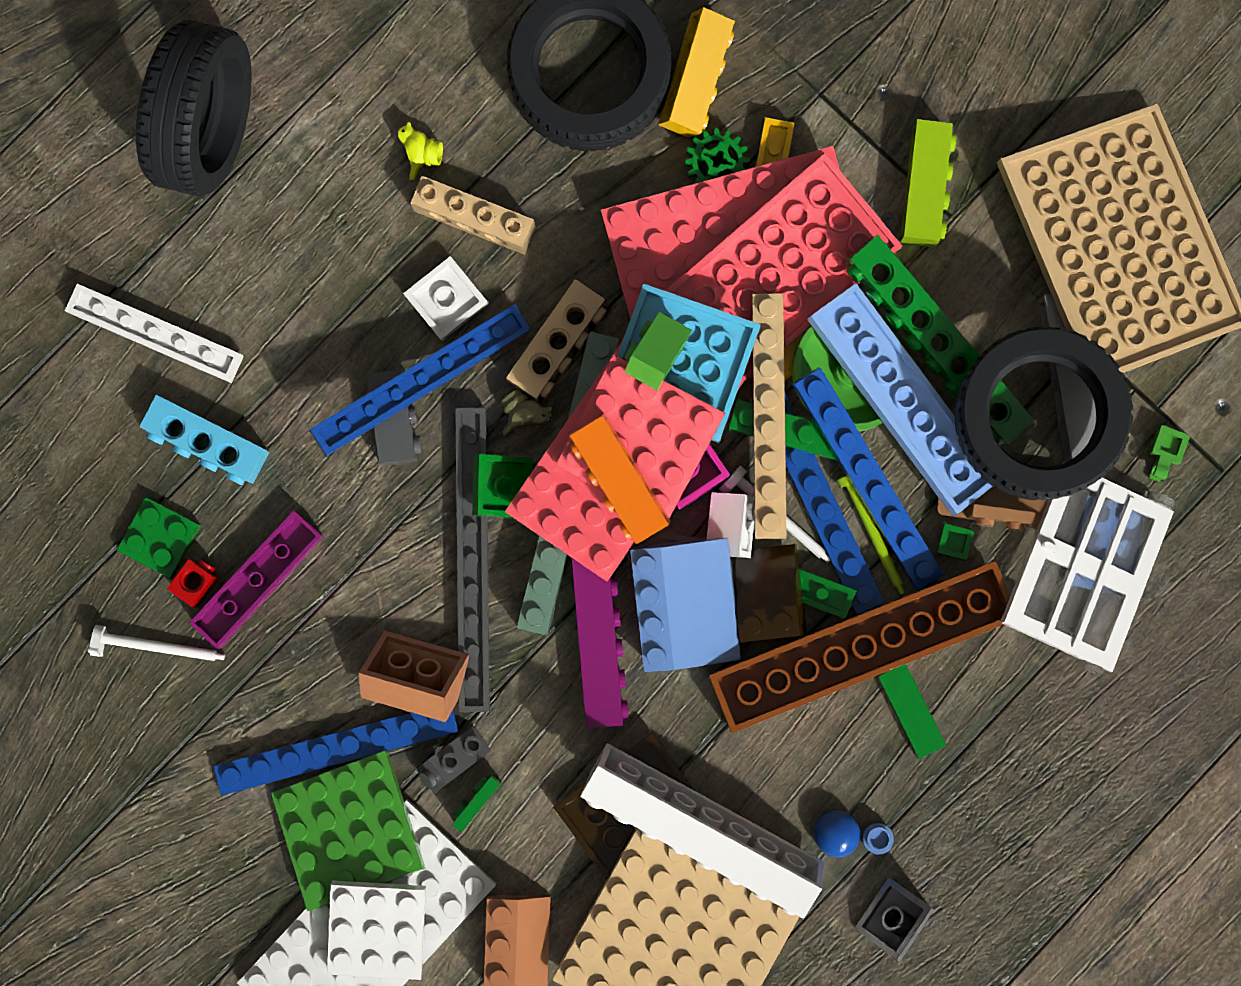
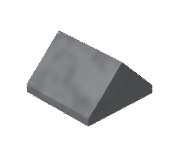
(894, 919)

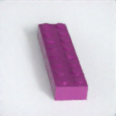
(256, 580)

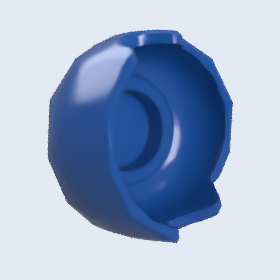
(836, 833)

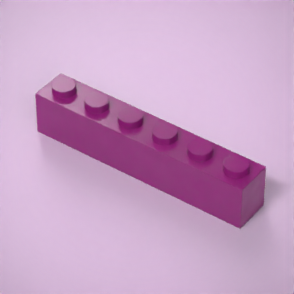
(599, 648)

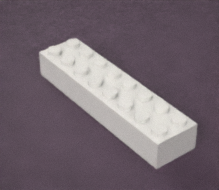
(704, 831)

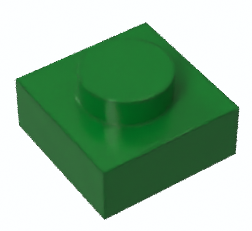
(954, 542)

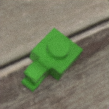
(1168, 448)

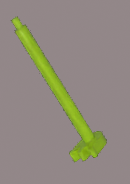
(873, 534)

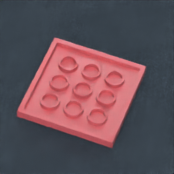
(660, 429)

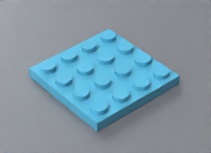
(713, 354)

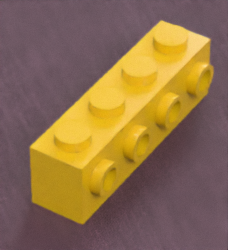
(696, 73)

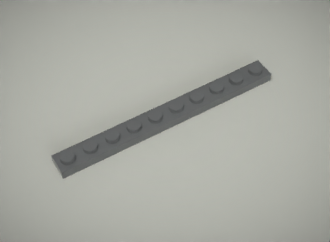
(472, 564)

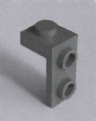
(452, 760)

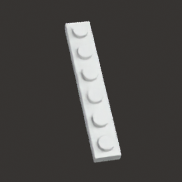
(154, 333)

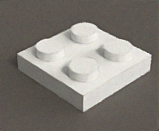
(446, 298)

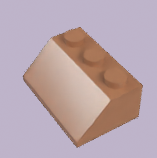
(413, 676)
(517, 940)

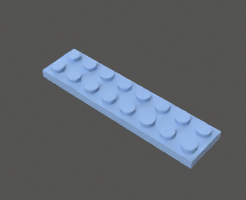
(899, 395)

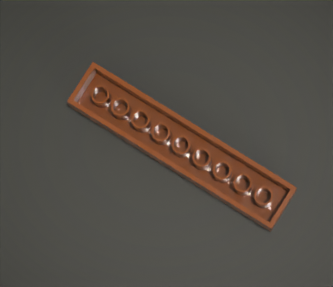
(861, 647)

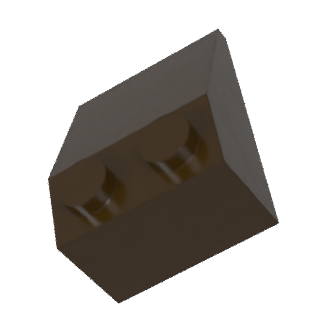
(769, 594)

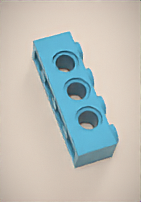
(164, 414)

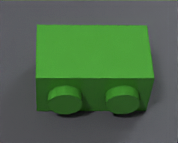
(657, 350)

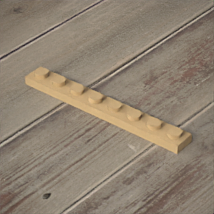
(769, 418)

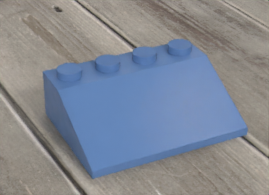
(685, 604)

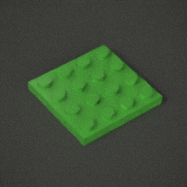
(347, 828)

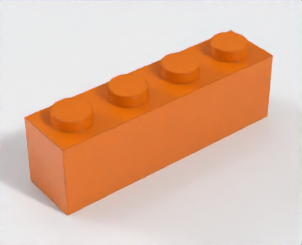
(619, 478)

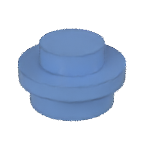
(878, 838)

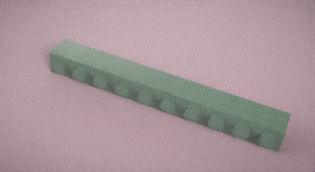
(549, 560)

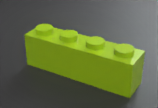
(926, 183)

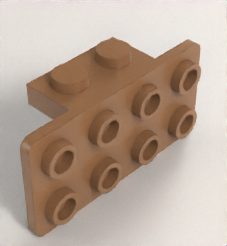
(1001, 508)

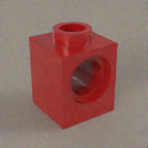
(181, 587)

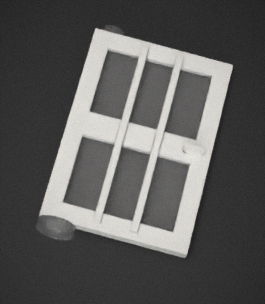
(1089, 571)

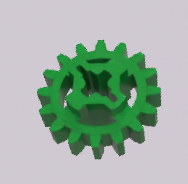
(706, 156)

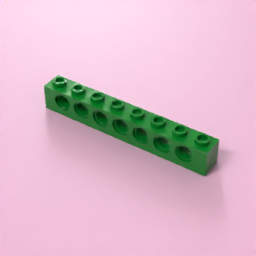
(873, 252)

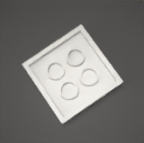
(376, 930)

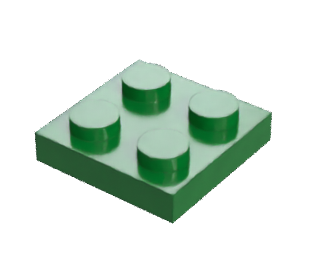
(497, 482)
(158, 538)

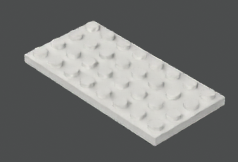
(452, 892)

